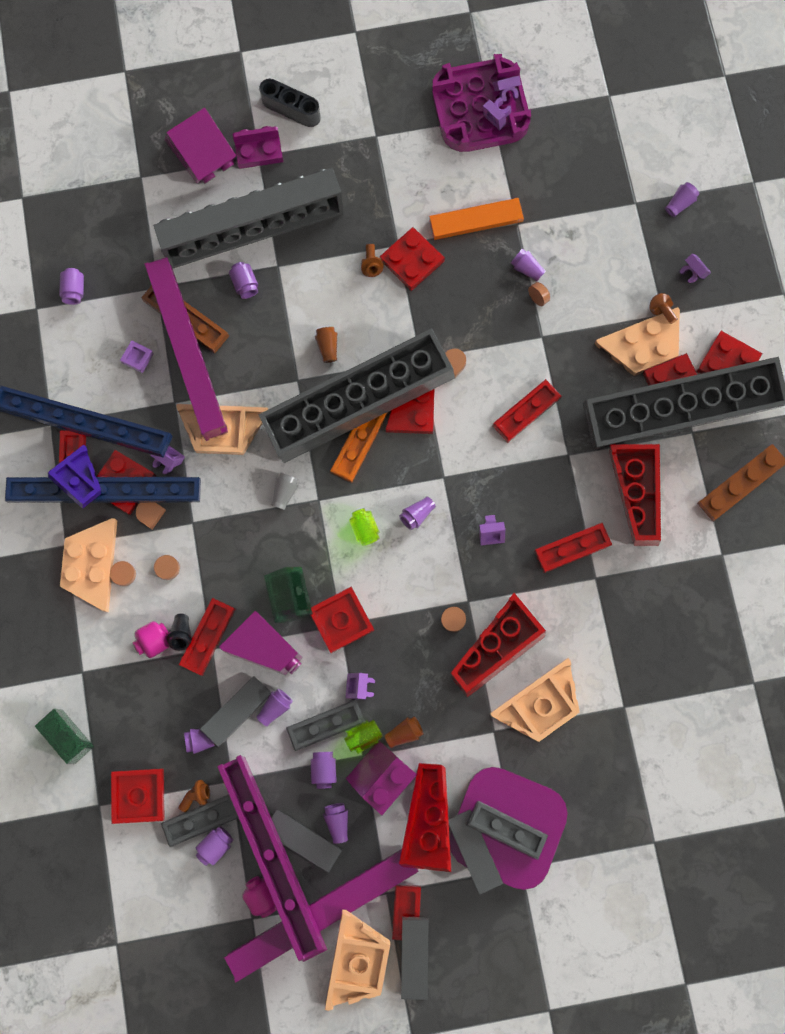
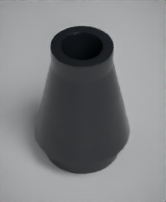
(179, 634)

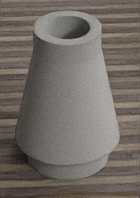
(284, 490)

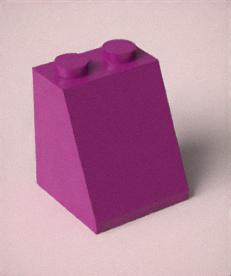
(200, 146)
(262, 645)
(380, 777)

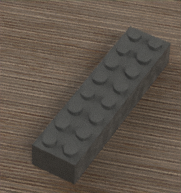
(250, 218)
(357, 396)
(685, 402)

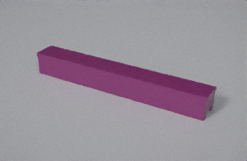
(186, 348)
(272, 859)
(325, 912)

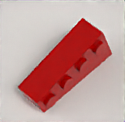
(639, 487)
(498, 646)

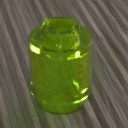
(364, 527)
(363, 736)

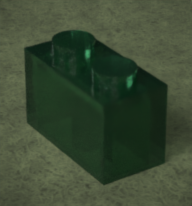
(288, 594)
(64, 736)

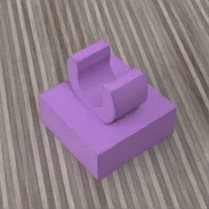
(507, 85)
(495, 114)
(697, 267)
(136, 357)
(171, 459)
(491, 531)
(357, 686)

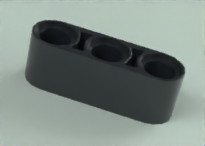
(284, 94)

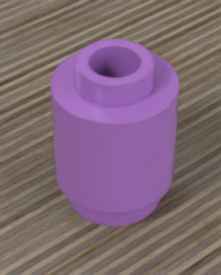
(243, 280)
(71, 286)
(323, 770)
(214, 846)

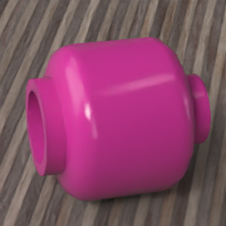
(151, 639)
(258, 897)

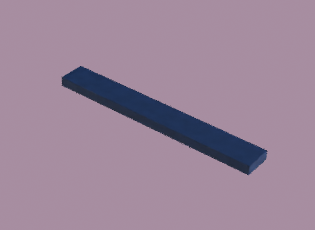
(84, 422)
(112, 490)

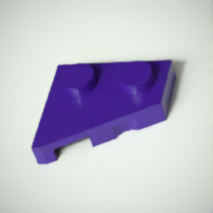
(77, 477)

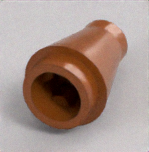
(327, 343)
(405, 732)

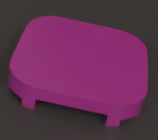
(460, 99)
(527, 803)

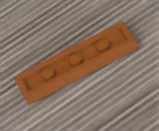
(205, 330)
(742, 482)

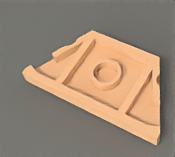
(643, 343)
(241, 426)
(88, 563)
(542, 705)
(357, 962)

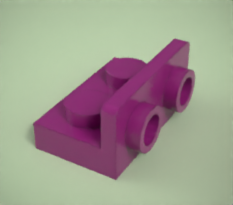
(258, 147)

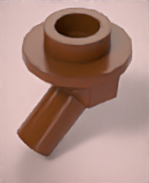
(371, 265)
(661, 304)
(199, 793)

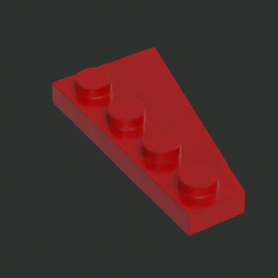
(413, 416)
(427, 828)

